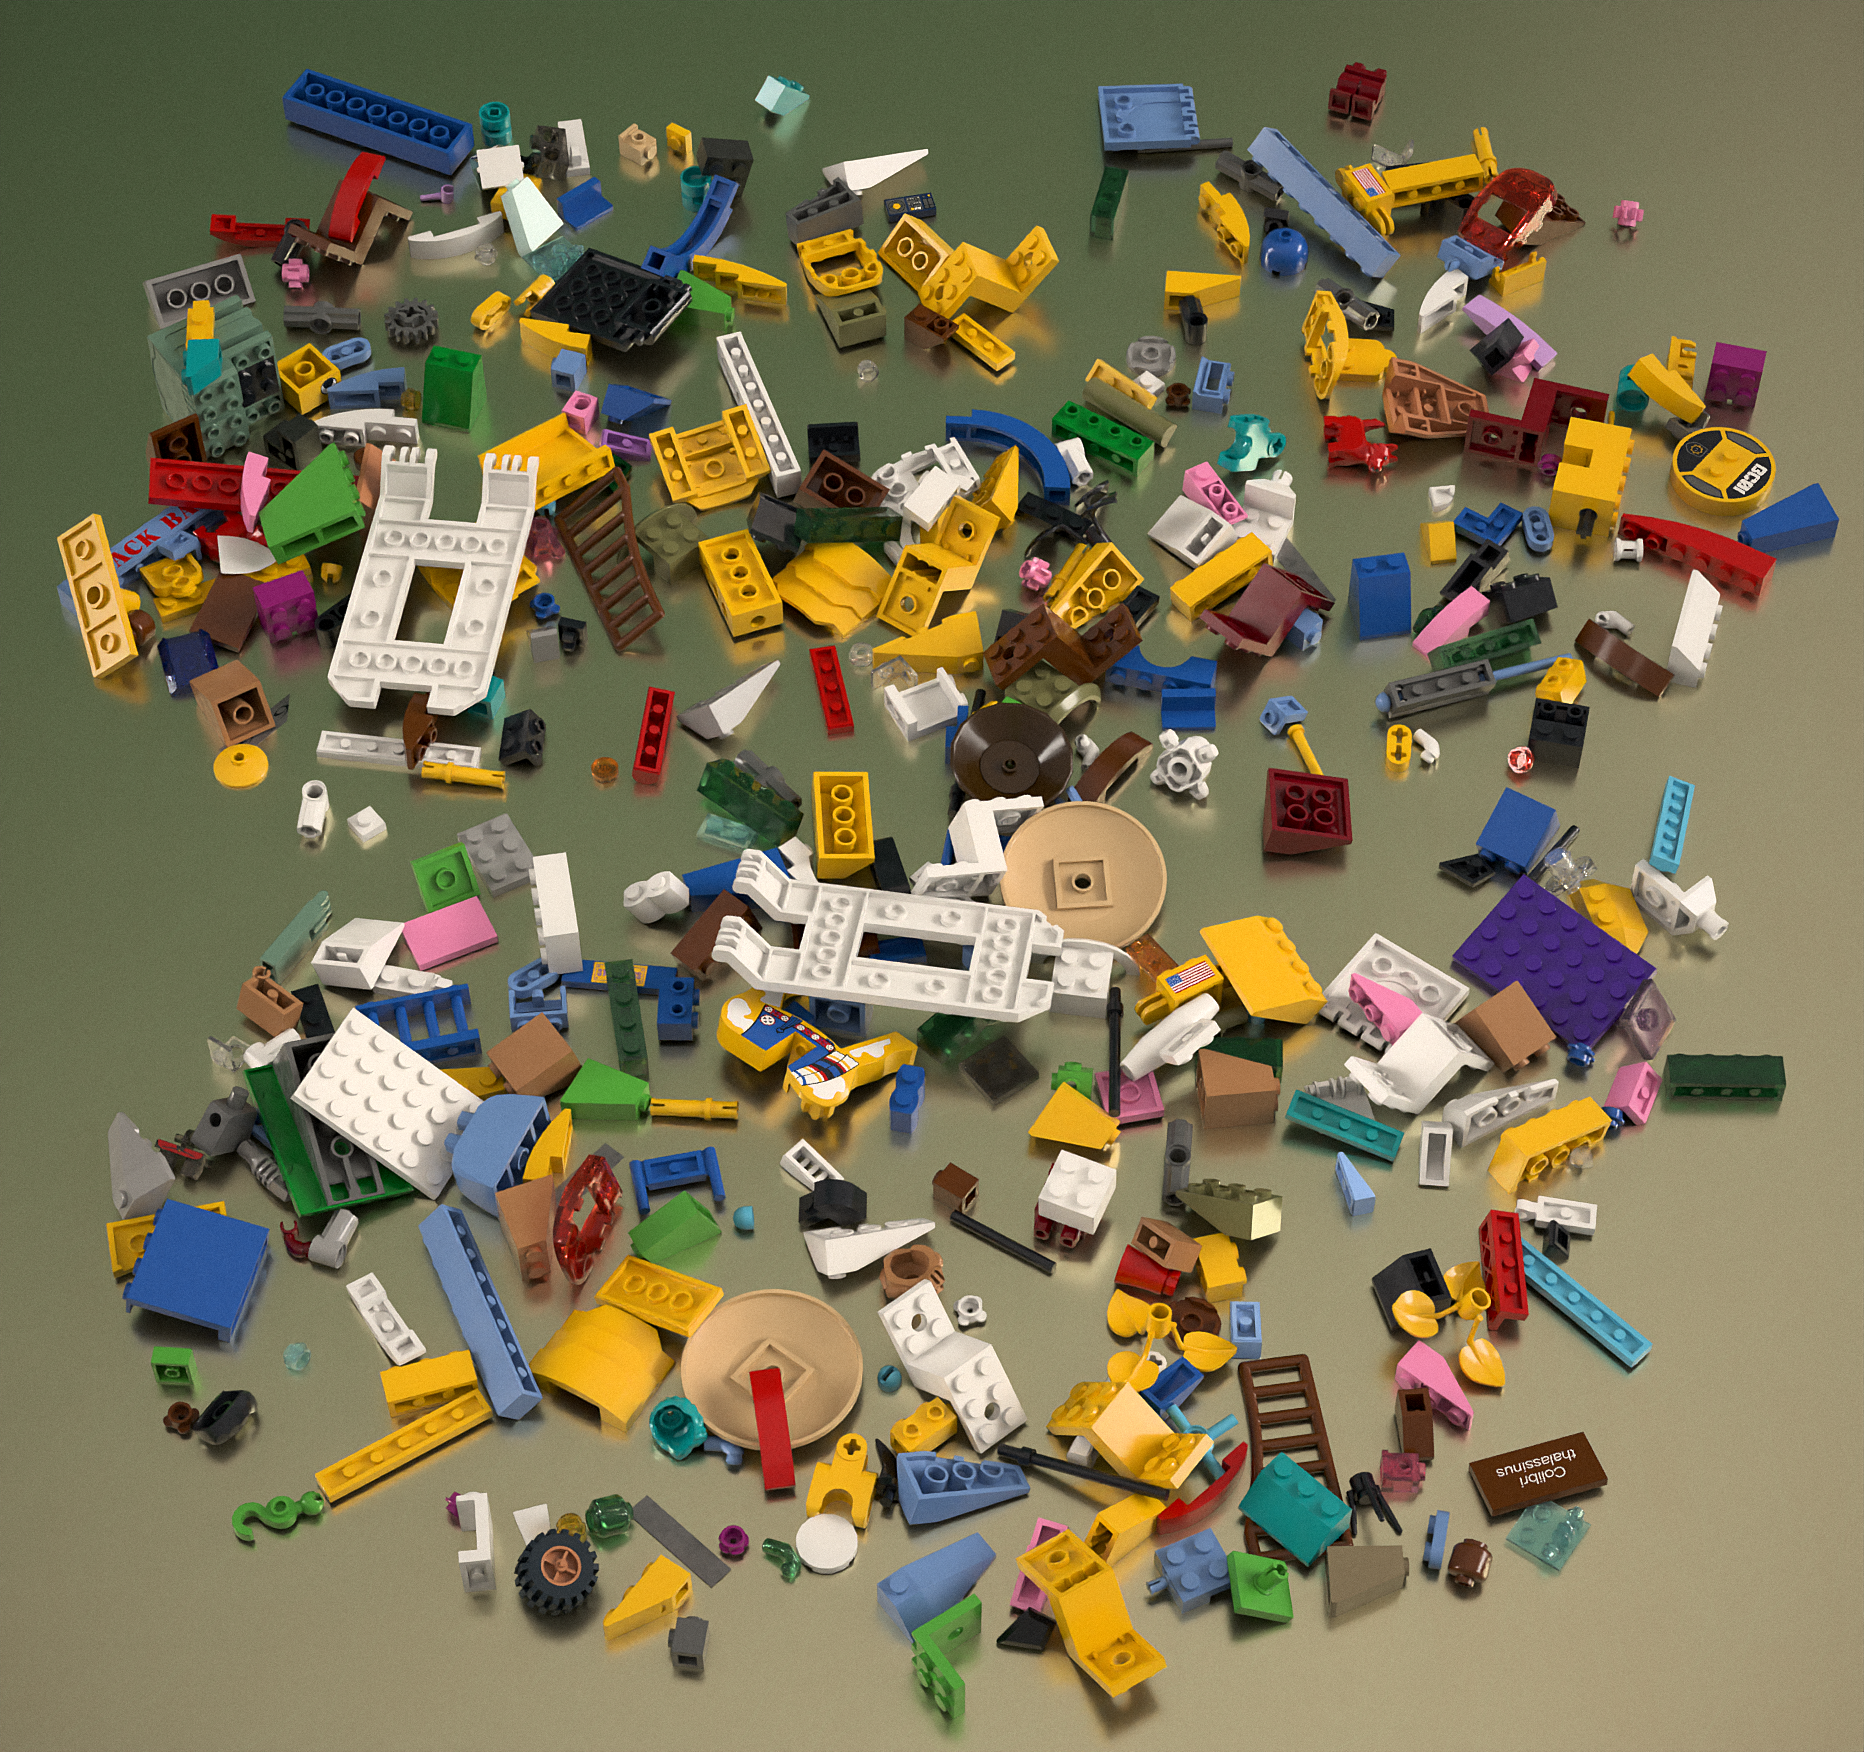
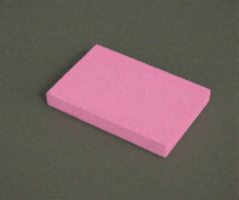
(448, 933)

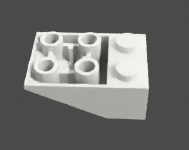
(1193, 532)
(356, 953)

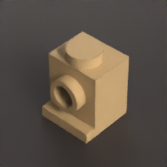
(637, 145)

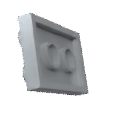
(498, 854)

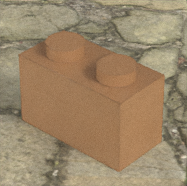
(1166, 1244)

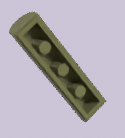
(1129, 411)

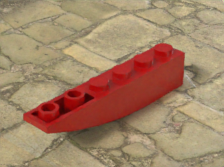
(1702, 550)

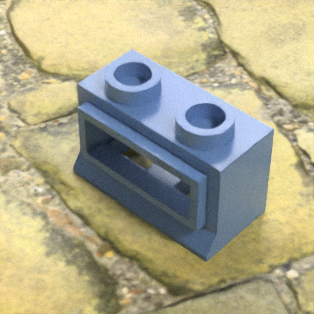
(1212, 400)
(554, 1010)

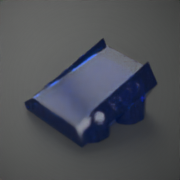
(186, 659)

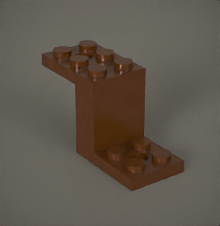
(370, 217)
(1051, 638)

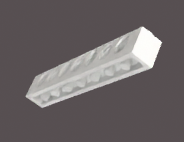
(750, 390)

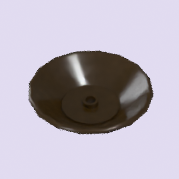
(1016, 737)

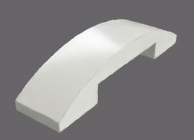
(456, 242)
(384, 1321)

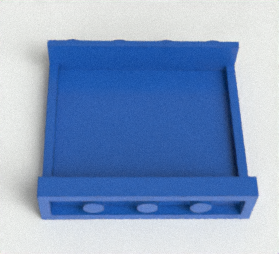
(197, 1267)

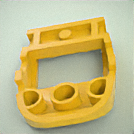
(850, 278)
(1325, 363)

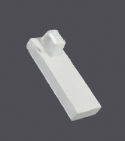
(576, 148)

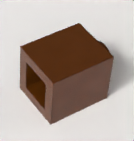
(955, 1188)

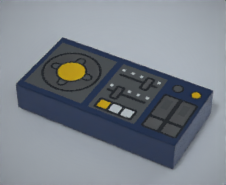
(914, 205)

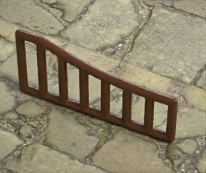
(634, 559)
(1258, 1445)

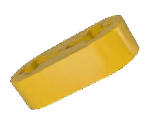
(491, 310)
(1394, 748)

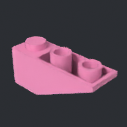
(1207, 489)
(1383, 1007)
(1428, 1369)

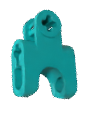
(1251, 442)

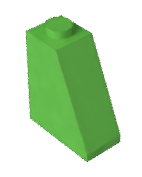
(709, 306)
(605, 1094)
(673, 1229)

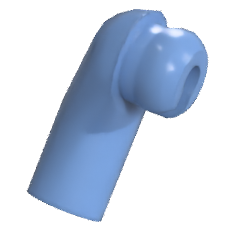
(734, 1452)

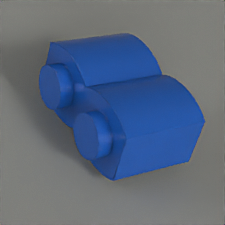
(907, 1098)

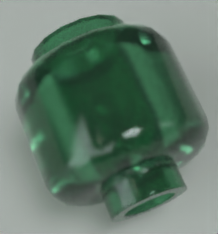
(609, 1516)

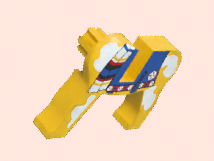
(817, 1069)

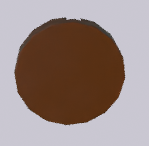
(1192, 1316)

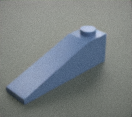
(944, 1488)
(933, 1583)

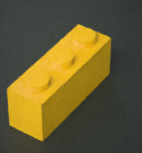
(428, 1382)

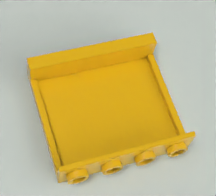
(564, 458)

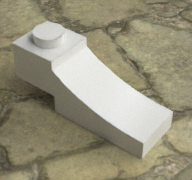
(798, 860)

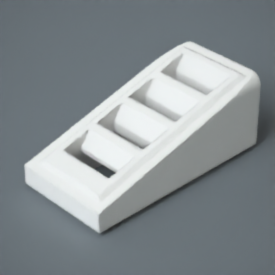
(804, 1150)

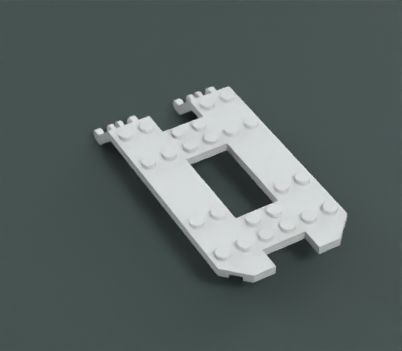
(405, 538)
(833, 933)

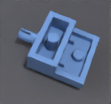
(1467, 258)
(1191, 1570)

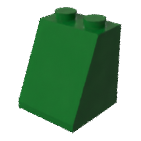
(453, 389)

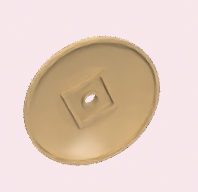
(1092, 844)
(771, 1330)

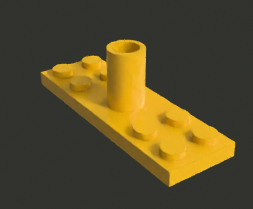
(98, 596)

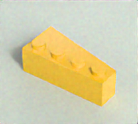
(1546, 1142)

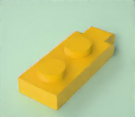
(200, 321)

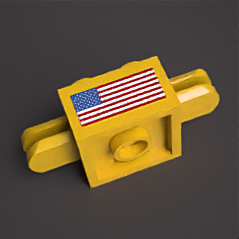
(1368, 195)
(1182, 985)

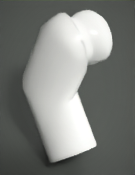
(1614, 620)
(1429, 743)
(1087, 749)

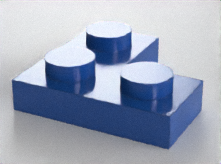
(1495, 527)

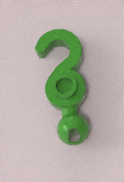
(279, 1512)

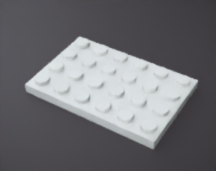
(387, 1101)

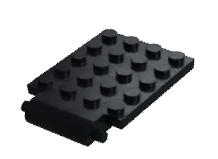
(614, 301)

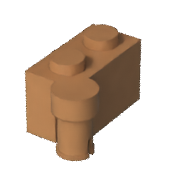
(269, 1003)

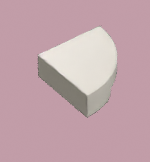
(1441, 497)

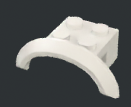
(930, 500)
(1084, 975)

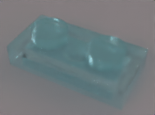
(726, 833)

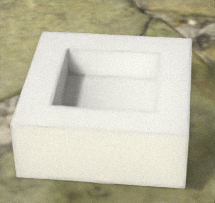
(1150, 383)
(366, 824)

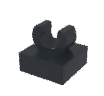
(1275, 217)
(572, 633)

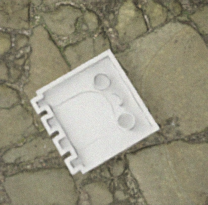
(1398, 971)

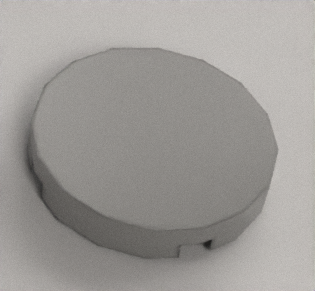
(1151, 355)

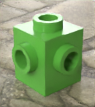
(1074, 1072)

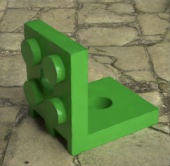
(937, 1639)

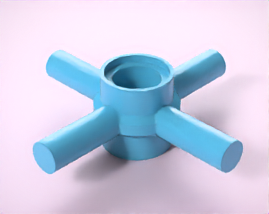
(1213, 1432)

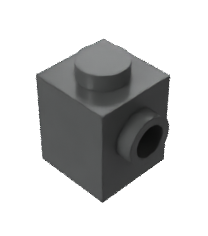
(689, 1642)

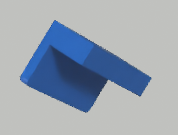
(583, 204)
(1188, 709)

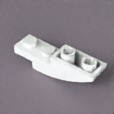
(357, 426)

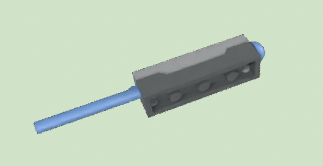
(1450, 685)

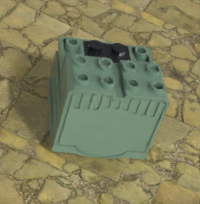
(243, 392)

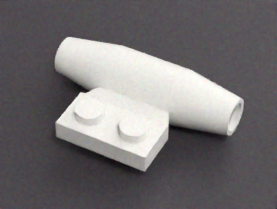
(1174, 1038)

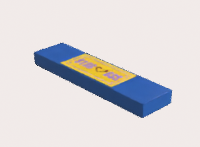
(594, 977)

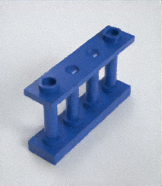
(436, 1047)

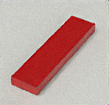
(831, 690)

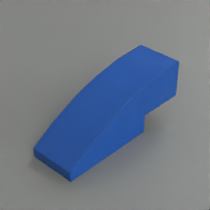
(1172, 1387)

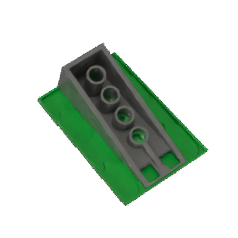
(314, 1160)

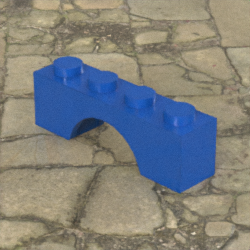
(1137, 672)

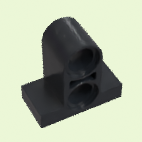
(1451, 208)

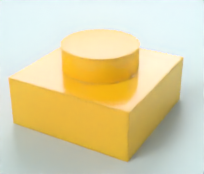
(679, 138)

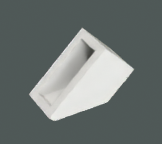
(1435, 1153)

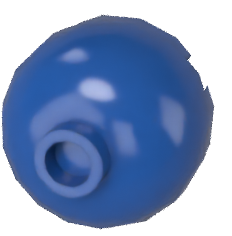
(1284, 252)

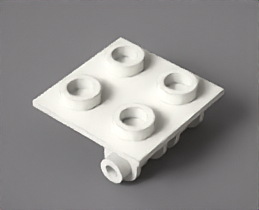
(1343, 1093)

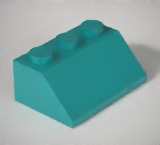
(1295, 1509)

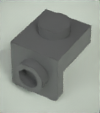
(1682, 428)

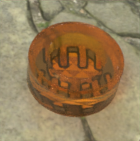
(604, 770)

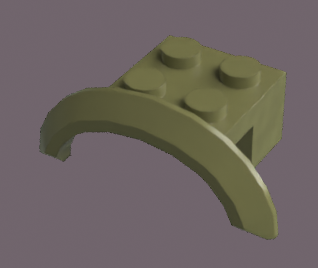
(671, 541)
(1051, 691)

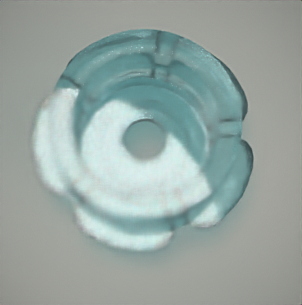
(296, 1356)

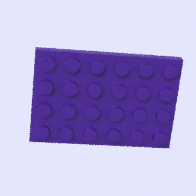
(1560, 959)

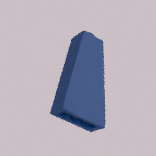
(1791, 522)
(709, 882)

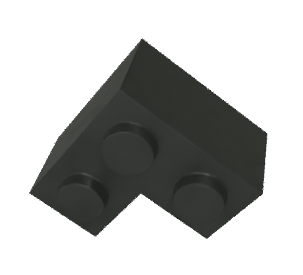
(726, 159)
(293, 442)

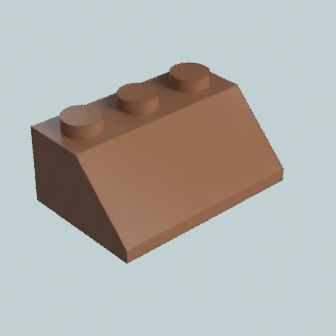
(369, 484)

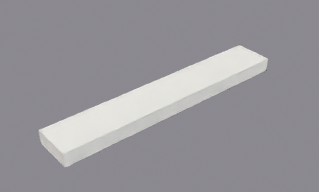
(391, 750)

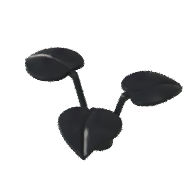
(1095, 533)

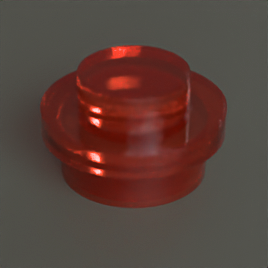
(1521, 759)

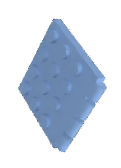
(1148, 117)

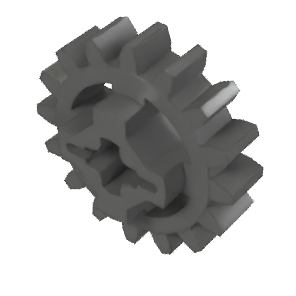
(411, 320)

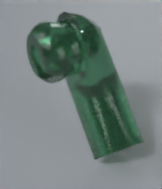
(1426, 617)
(791, 1561)

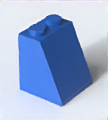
(1380, 596)
(1517, 832)

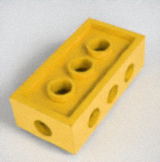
(736, 554)

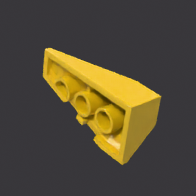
(1000, 488)
(1095, 585)
(951, 645)

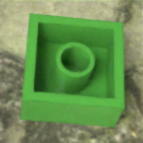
(173, 1365)

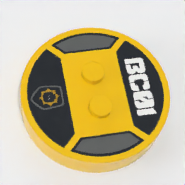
(1722, 471)

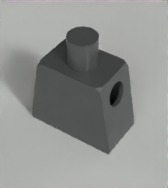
(225, 1124)

